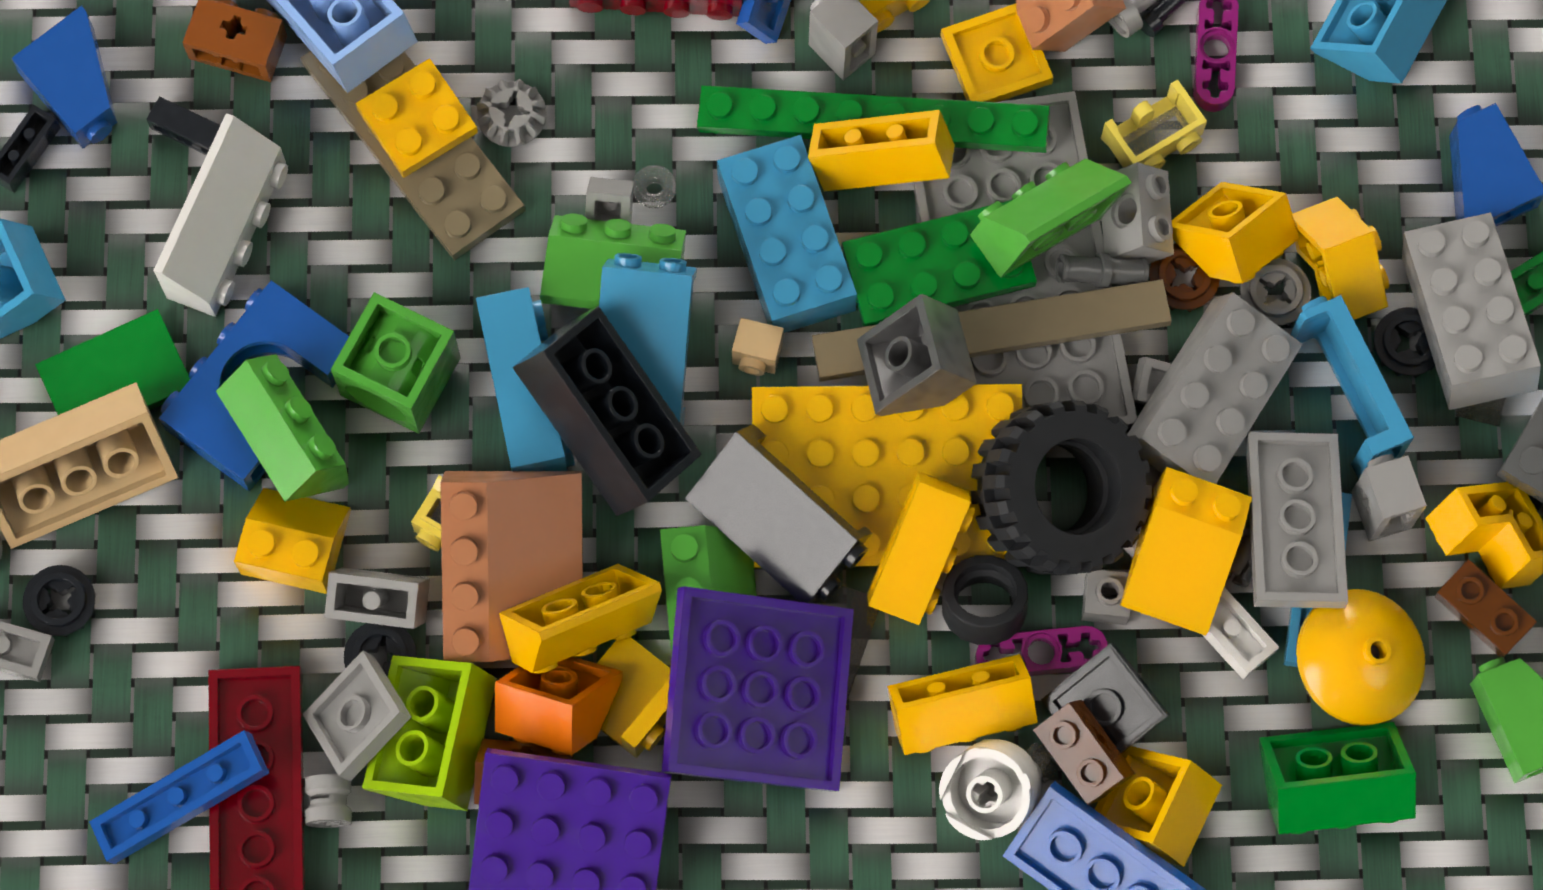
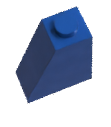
(70, 77)
(1490, 168)

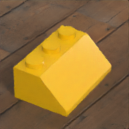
(579, 617)

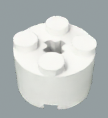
(965, 789)

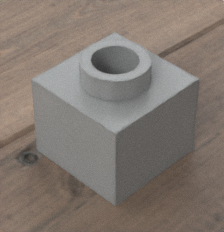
(604, 190)
(1095, 606)

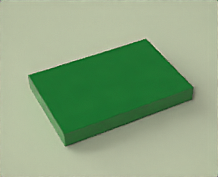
(125, 355)

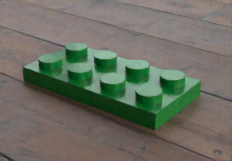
(929, 260)

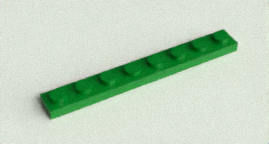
(795, 113)

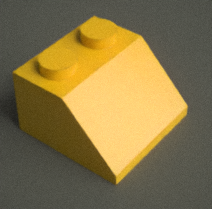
(1236, 230)
(292, 540)
(1162, 803)

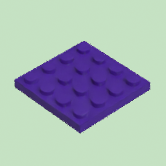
(757, 690)
(567, 825)

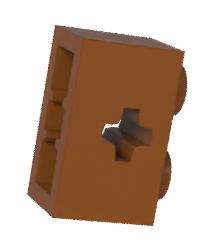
(249, 53)

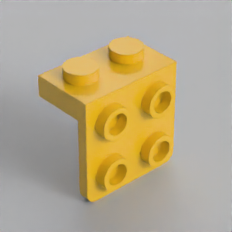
(641, 700)

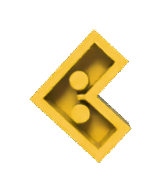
(1343, 255)
(1498, 525)

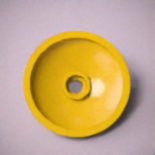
(1339, 664)

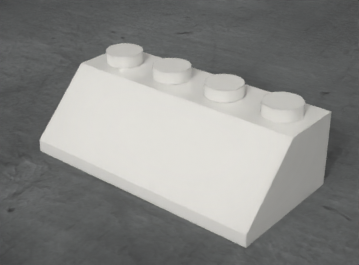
(221, 217)

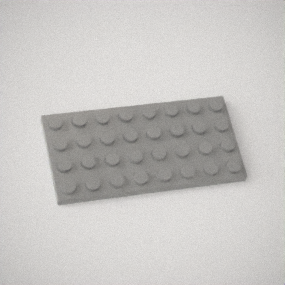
(1075, 370)

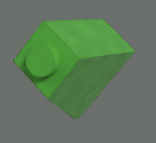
(1513, 708)

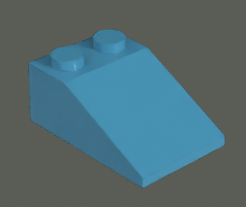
(26, 279)

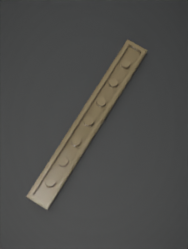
(1022, 325)

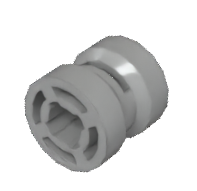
(328, 801)

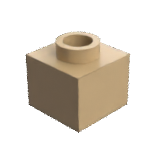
(757, 347)

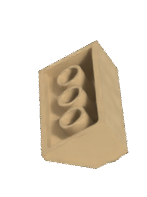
(79, 465)

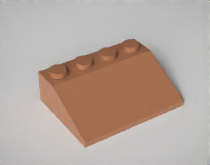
(503, 545)

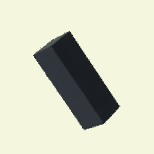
(182, 125)
(26, 147)

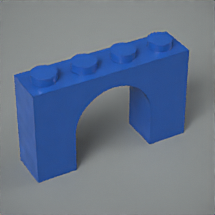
(270, 326)

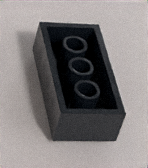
(607, 411)

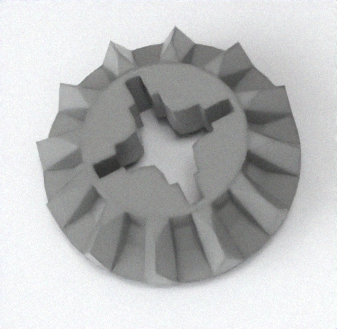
(522, 127)
(1296, 291)

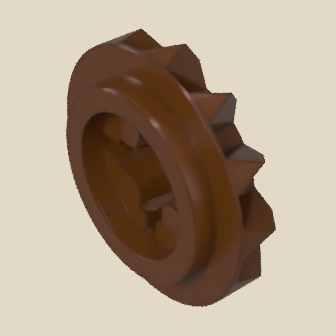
(1182, 296)

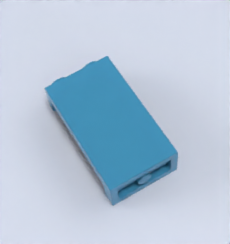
(652, 316)
(1358, 376)

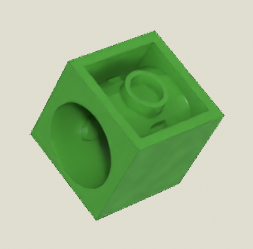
(396, 362)

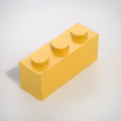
(881, 150)
(920, 549)
(962, 704)

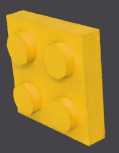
(995, 57)
(416, 118)

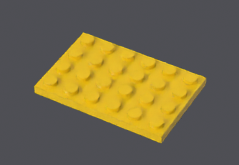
(869, 461)

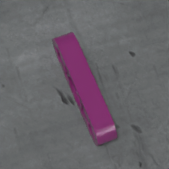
(1202, 76)
(1051, 636)

